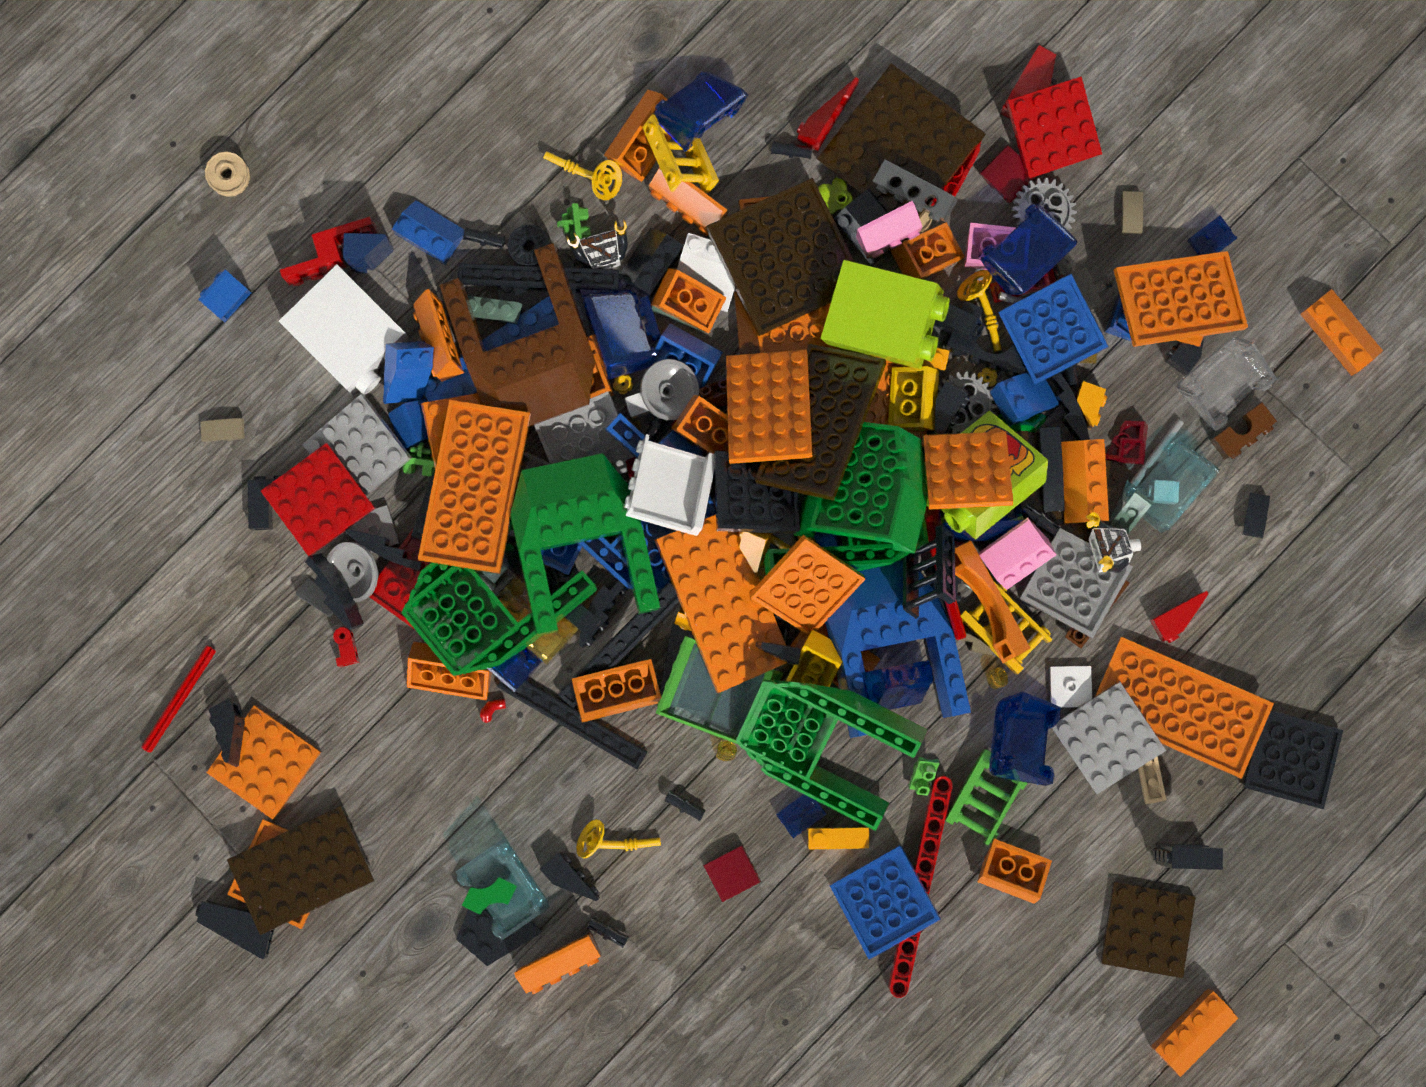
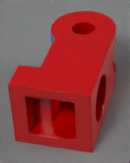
(347, 647)

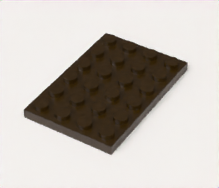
(300, 870)

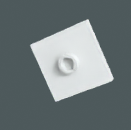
(1070, 685)

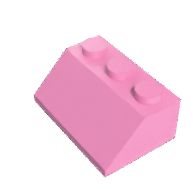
(889, 230)
(978, 238)
(1017, 553)

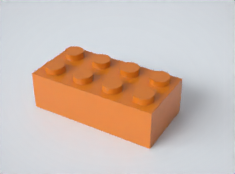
(703, 425)

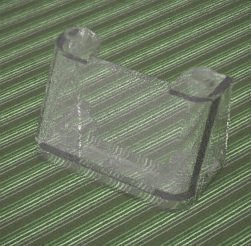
(1225, 380)

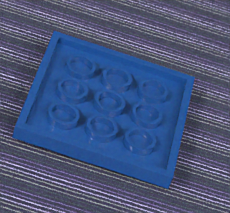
(1053, 329)
(885, 902)

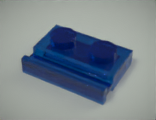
(1212, 237)
(651, 325)
(800, 815)

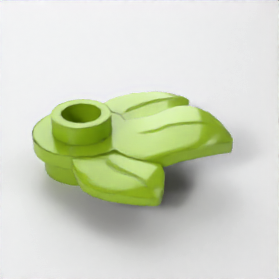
(832, 194)

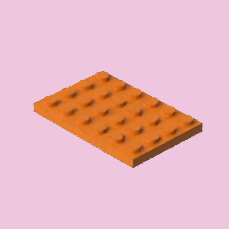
(1180, 298)
(768, 406)

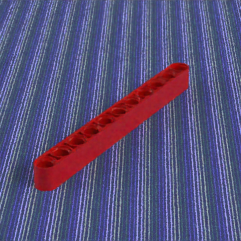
(926, 876)

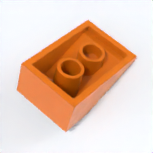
(928, 252)
(688, 300)

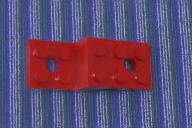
(328, 251)

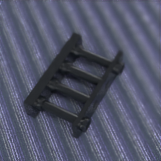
(943, 576)

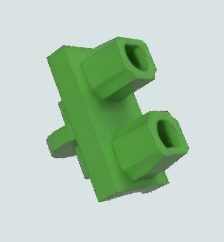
(571, 222)
(420, 459)
(923, 775)

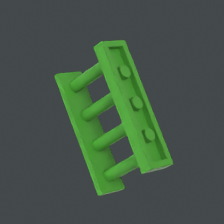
(965, 797)

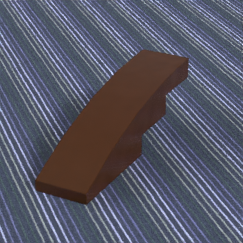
(747, 334)

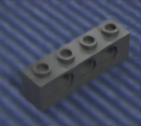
(889, 172)

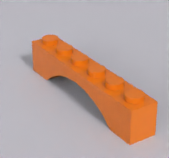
(1007, 636)

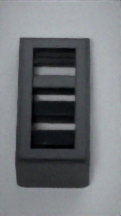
(788, 654)

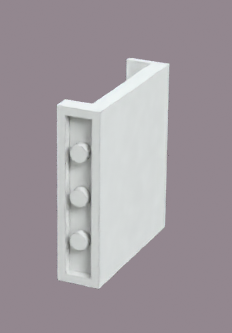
(670, 487)

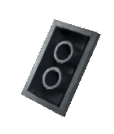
(859, 213)
(650, 262)

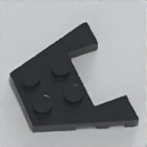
(480, 940)

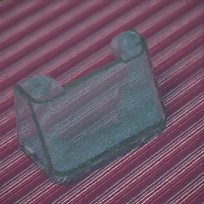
(1174, 484)
(527, 898)

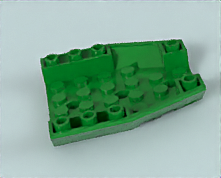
(889, 504)

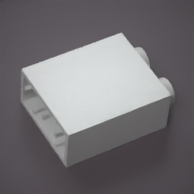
(344, 330)

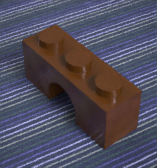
(1258, 421)

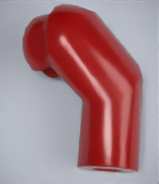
(489, 708)

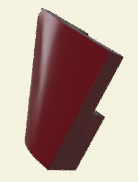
(1129, 444)

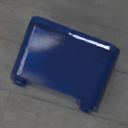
(699, 107)
(1028, 251)
(619, 332)
(1021, 739)

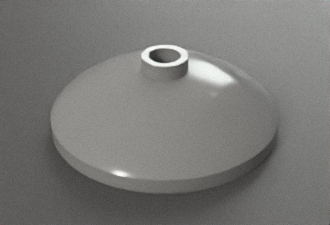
(678, 381)
(347, 560)

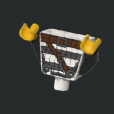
(601, 250)
(1110, 545)

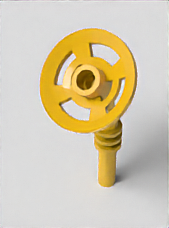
(597, 179)
(978, 290)
(595, 840)

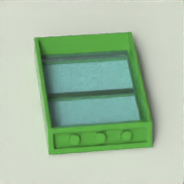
(694, 701)

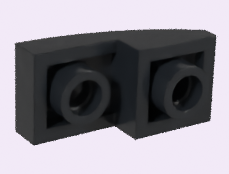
(1256, 515)

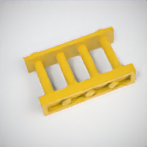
(696, 158)
(985, 633)

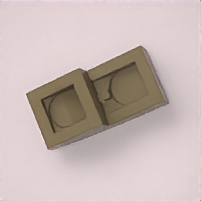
(1132, 212)
(222, 430)
(976, 645)

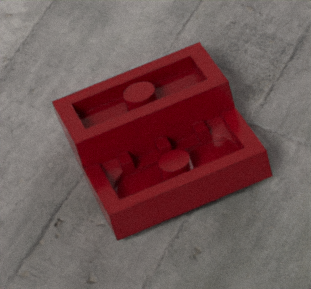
(1006, 174)
(732, 873)

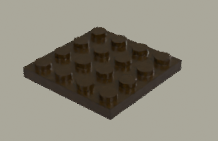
(1148, 930)

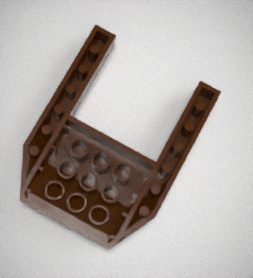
(537, 373)

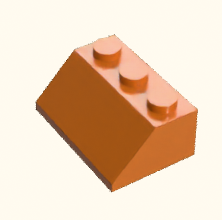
(1014, 871)

